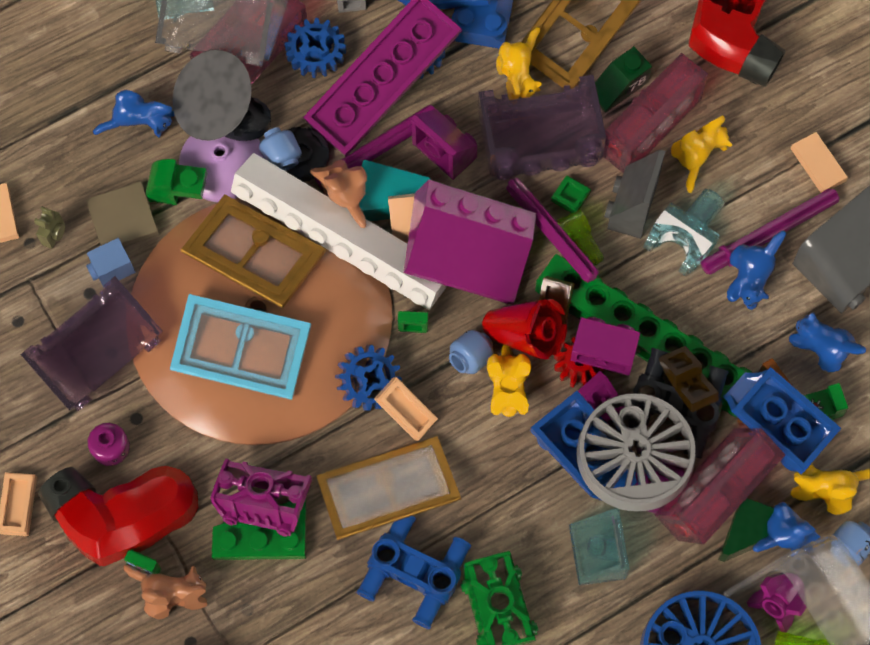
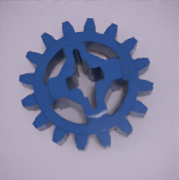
(310, 56)
(374, 367)

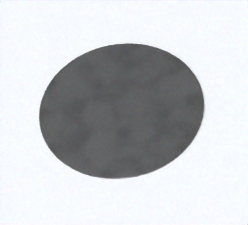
(211, 95)

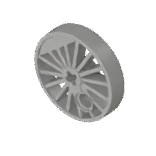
(641, 496)

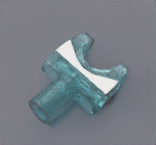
(688, 229)

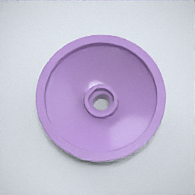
(219, 168)

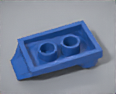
(484, 24)
(785, 416)
(559, 435)

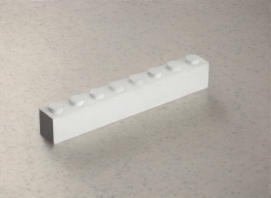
(331, 227)

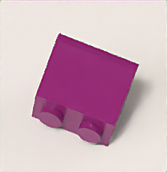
(443, 142)

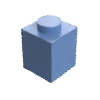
(109, 261)

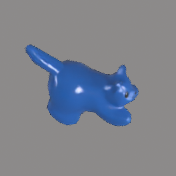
(133, 111)
(754, 268)
(828, 343)
(786, 530)

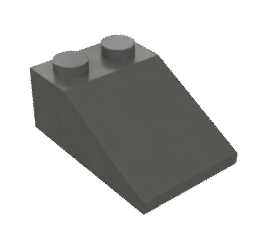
(634, 195)

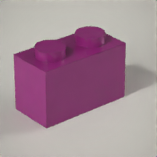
(605, 345)

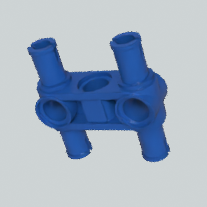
(414, 570)

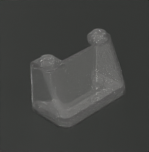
(233, 26)

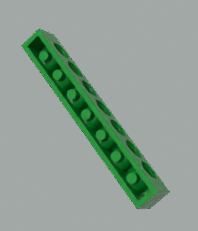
(639, 318)

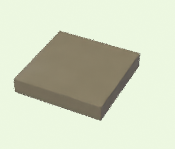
(122, 215)

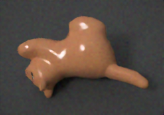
(344, 187)
(164, 592)

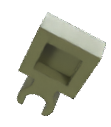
(51, 227)

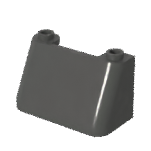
(839, 255)

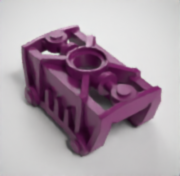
(259, 508)

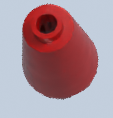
(528, 327)

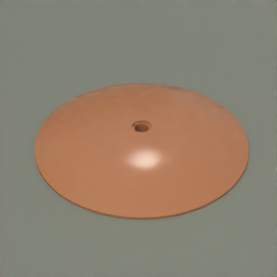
(336, 298)

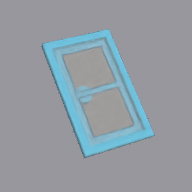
(240, 346)

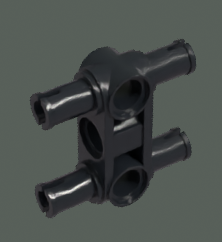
(666, 392)

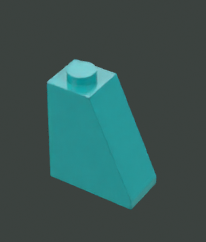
(386, 182)

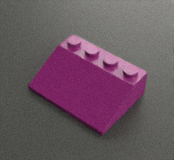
(468, 241)

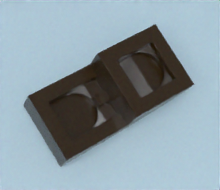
(687, 378)

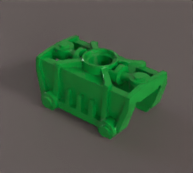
(481, 604)

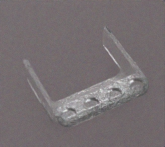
(828, 585)

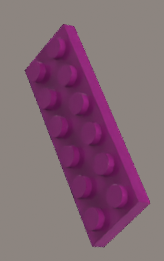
(382, 74)

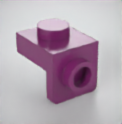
(599, 391)

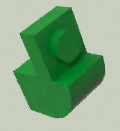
(170, 181)

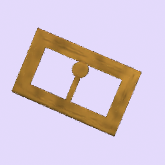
(597, 40)

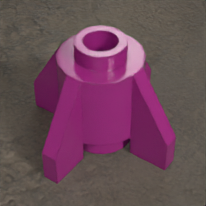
(779, 600)

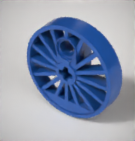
(691, 635)

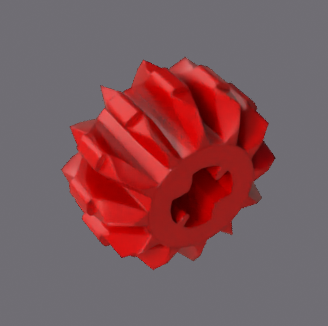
(572, 371)

